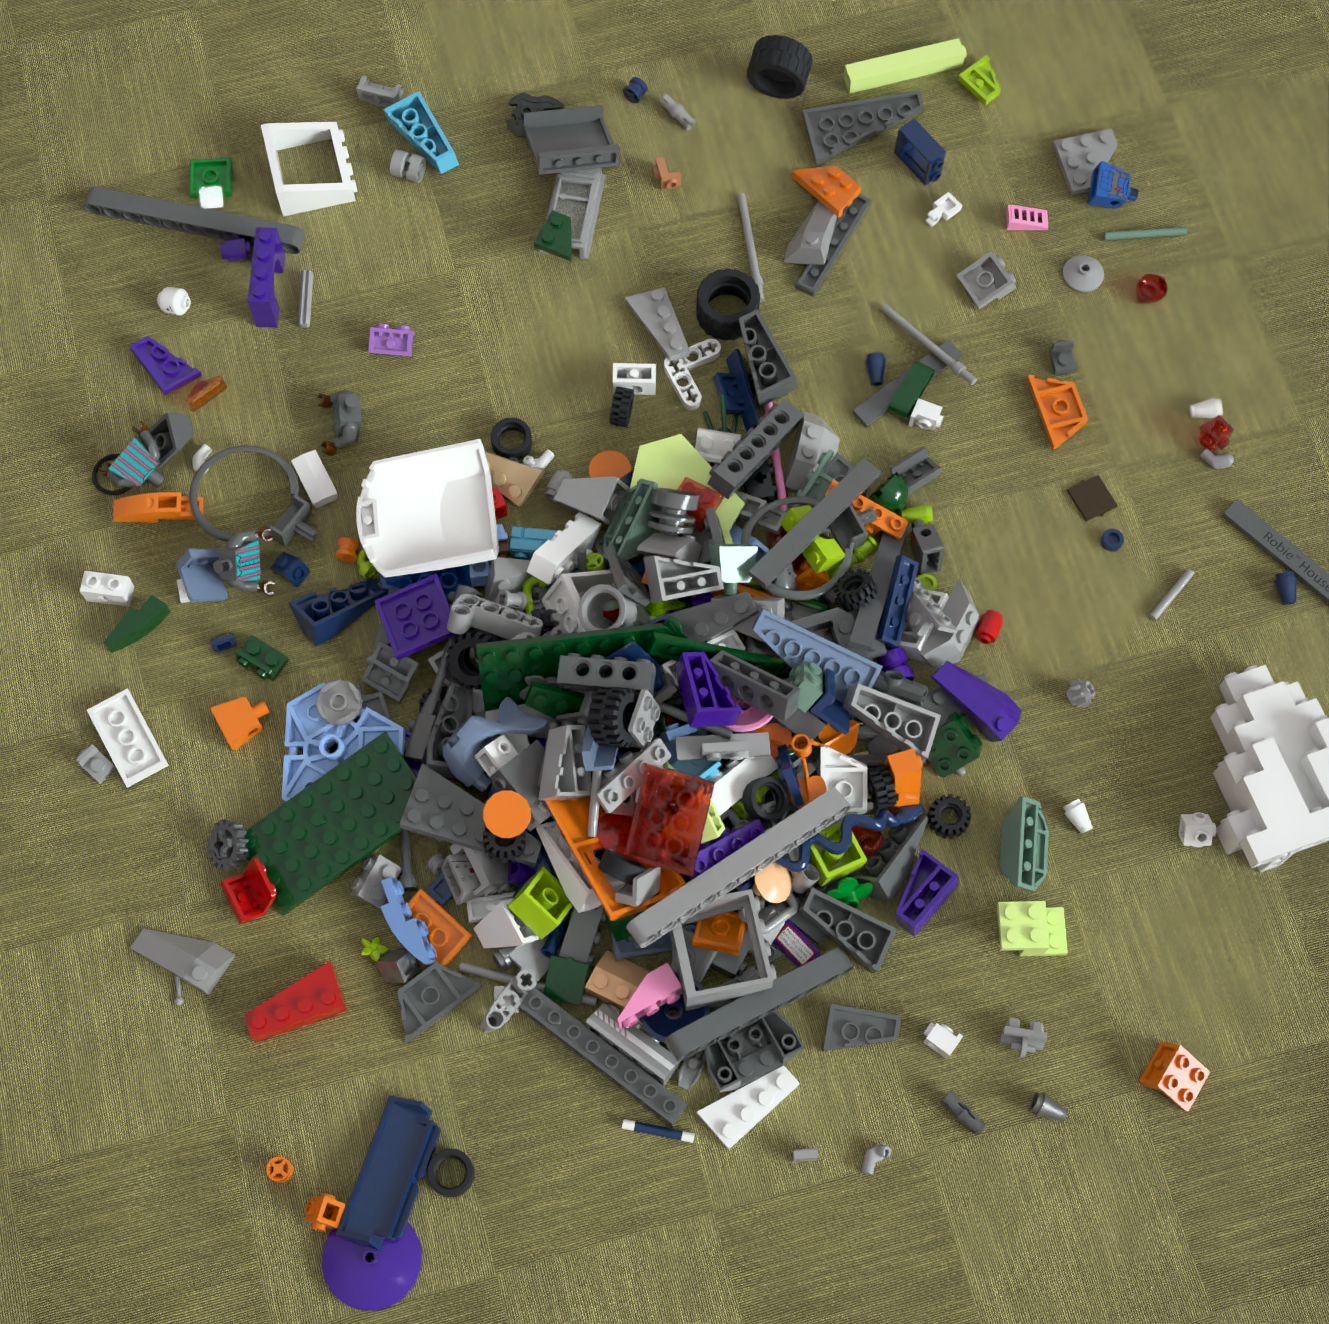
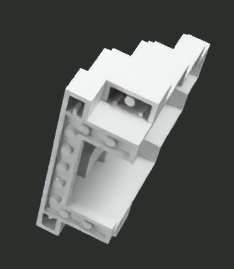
(1273, 768)

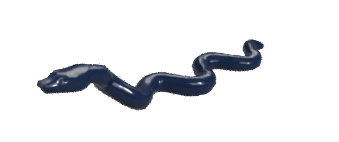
(883, 817)

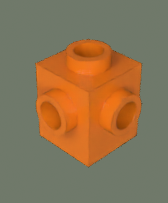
(324, 1212)

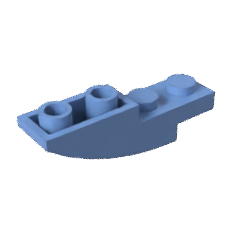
(408, 931)

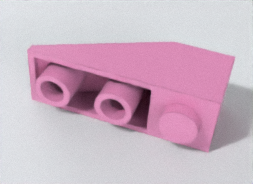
(655, 990)

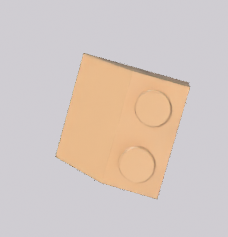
(615, 980)

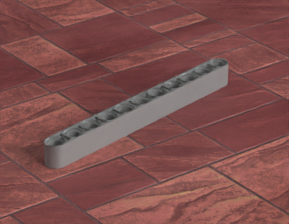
(737, 867)

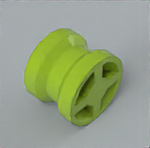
(595, 562)

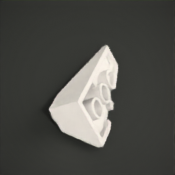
(568, 870)

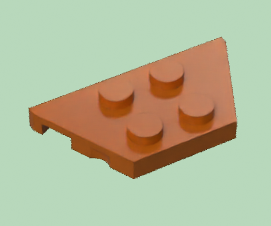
(829, 186)
(1058, 408)

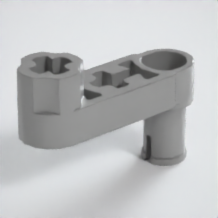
(516, 992)

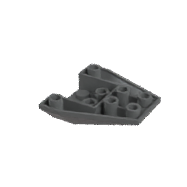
(751, 1050)

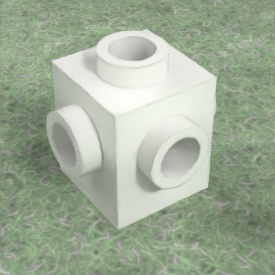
(1196, 829)

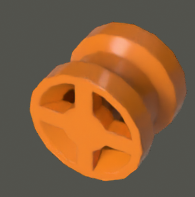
(347, 549)
(276, 1166)

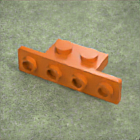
(886, 520)

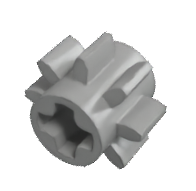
(1080, 693)

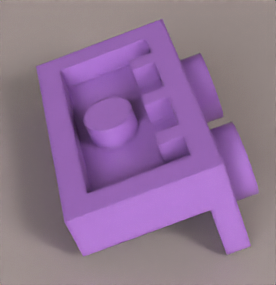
(391, 341)

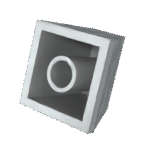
(592, 496)

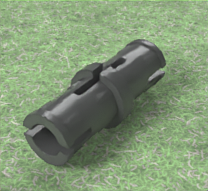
(963, 1113)

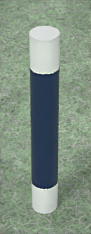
(658, 1130)

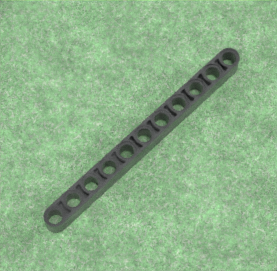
(186, 218)

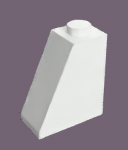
(503, 928)

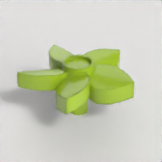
(373, 949)

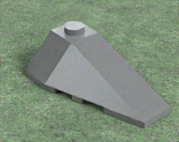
(188, 958)

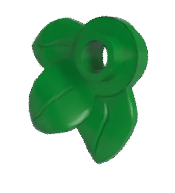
(850, 891)

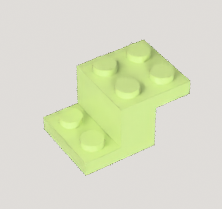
(1032, 928)

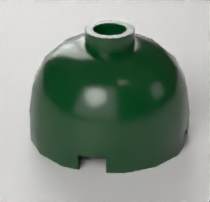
(891, 493)

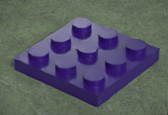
(415, 616)

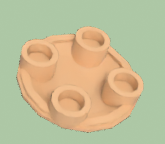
(773, 883)

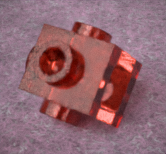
(1215, 434)

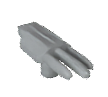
(691, 1070)

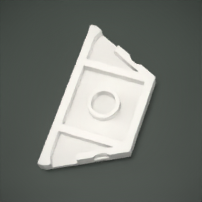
(846, 776)

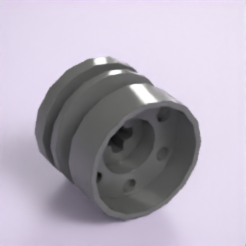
(673, 510)

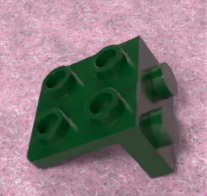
(954, 746)

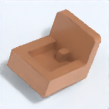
(666, 179)

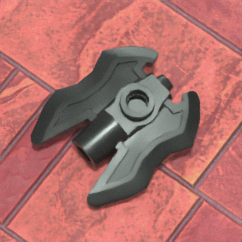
(526, 104)

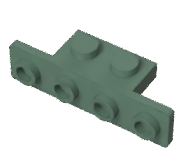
(817, 481)

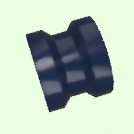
(635, 89)

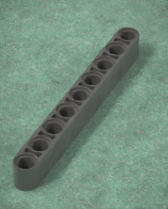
(759, 1004)

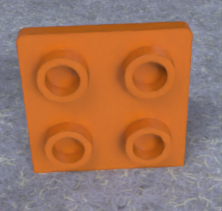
(1175, 1074)

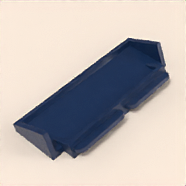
(390, 1174)

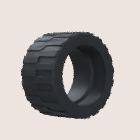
(779, 67)
(725, 283)

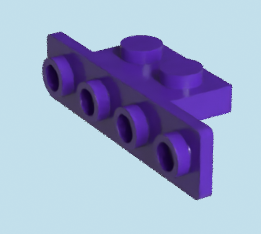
(727, 843)

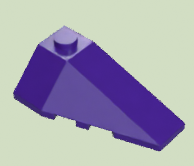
(983, 704)

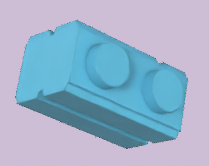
(527, 540)

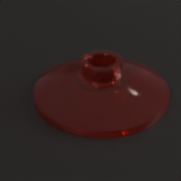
(609, 834)

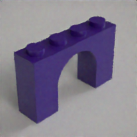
(266, 260)

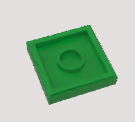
(210, 173)

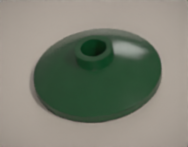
(813, 603)

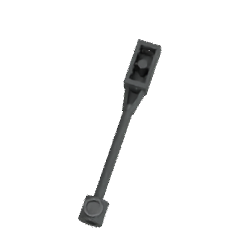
(421, 727)

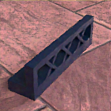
(897, 601)

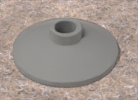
(1083, 280)

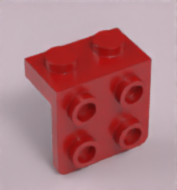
(249, 892)

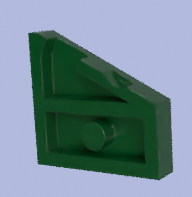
(556, 236)

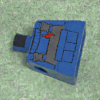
(1110, 187)

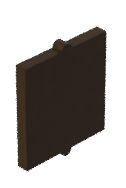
(1092, 498)

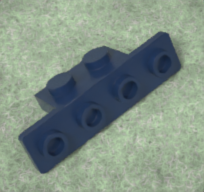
(737, 390)

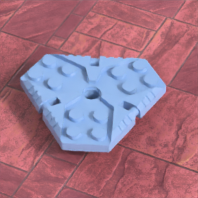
(315, 736)

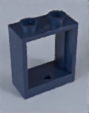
(920, 152)

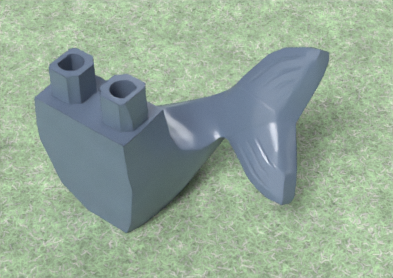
(476, 734)

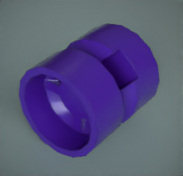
(896, 661)

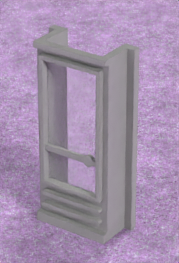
(579, 197)

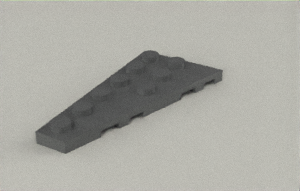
(844, 125)
(452, 815)

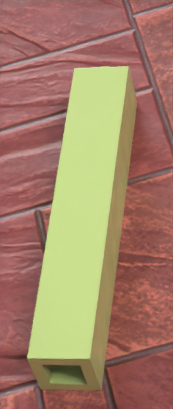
(904, 65)

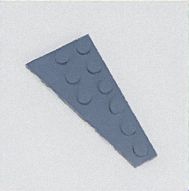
(797, 643)

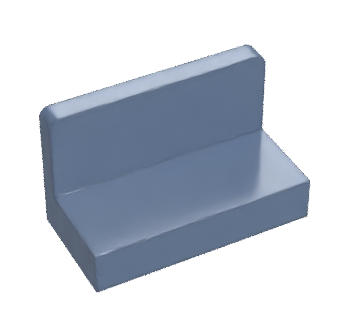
(596, 756)

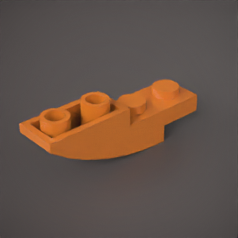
(154, 506)

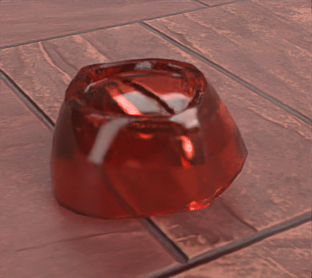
(1151, 289)

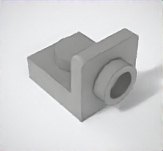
(95, 763)

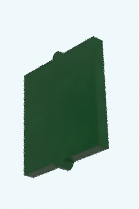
(566, 979)

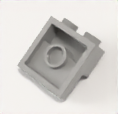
(987, 279)

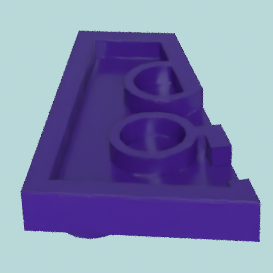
(163, 367)

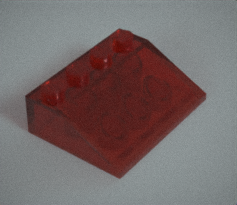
(669, 819)

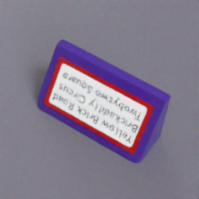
(795, 945)

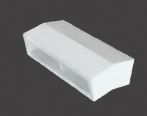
(315, 479)

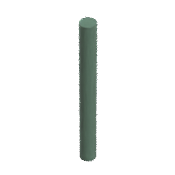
(1145, 233)

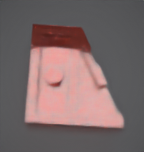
(707, 499)

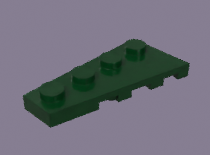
(553, 700)

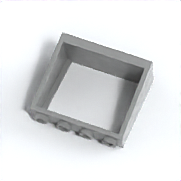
(727, 903)

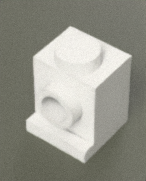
(926, 415)
(941, 1039)

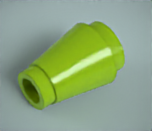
(918, 512)

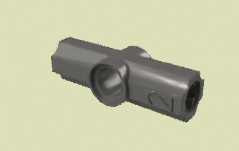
(895, 685)

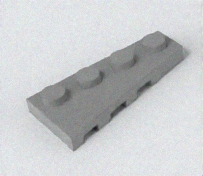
(660, 321)

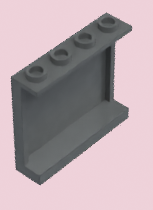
(570, 140)

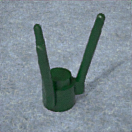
(723, 418)

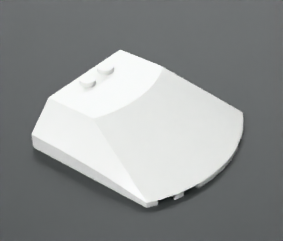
(428, 510)

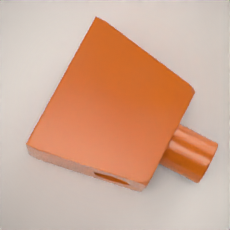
(239, 720)

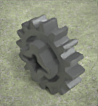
(227, 844)

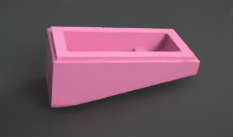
(1019, 224)

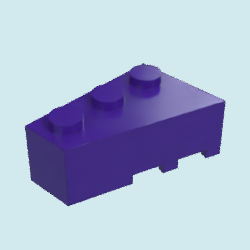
(702, 692)
(925, 893)

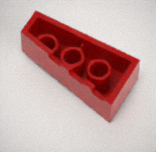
(300, 1004)

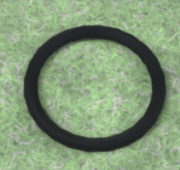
(94, 477)

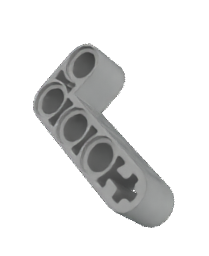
(490, 617)

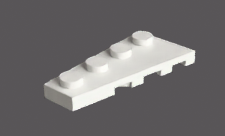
(743, 1109)

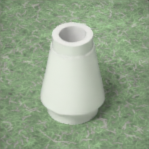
(1206, 409)
(1078, 815)

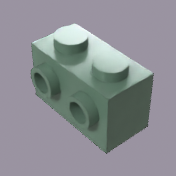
(810, 681)

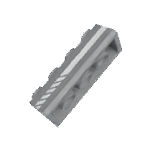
(633, 1044)

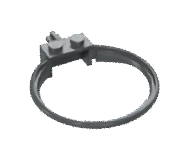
(286, 527)
(846, 528)

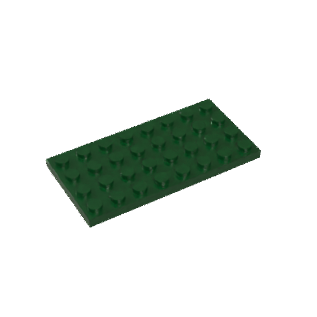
(508, 662)
(333, 822)

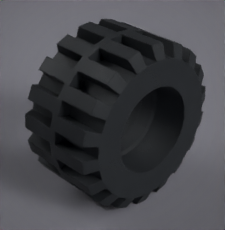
(459, 657)
(611, 715)

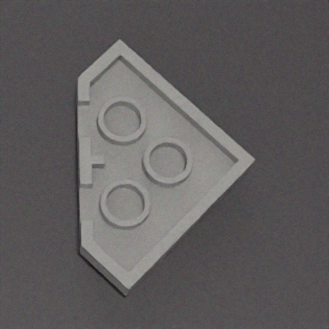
(1081, 155)

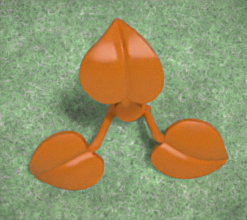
(812, 786)

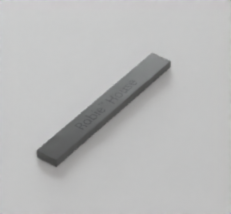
(1279, 548)

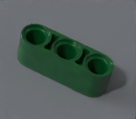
(910, 390)

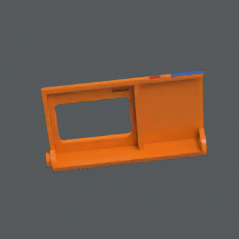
(572, 821)

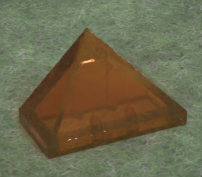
(205, 391)

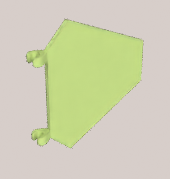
(670, 462)

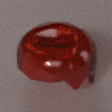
(868, 839)

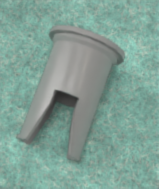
(606, 598)

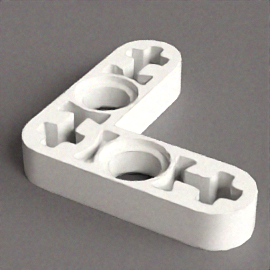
(685, 366)

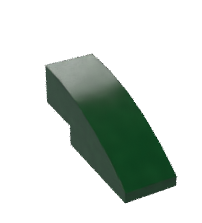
(137, 624)

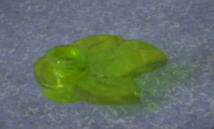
(660, 608)

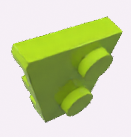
(981, 80)

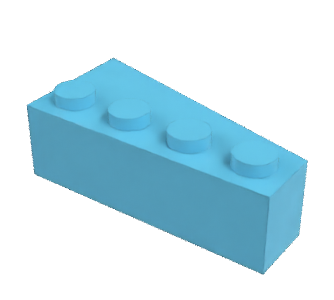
(419, 127)

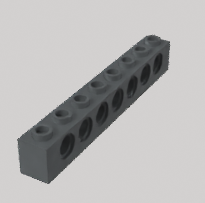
(603, 1057)

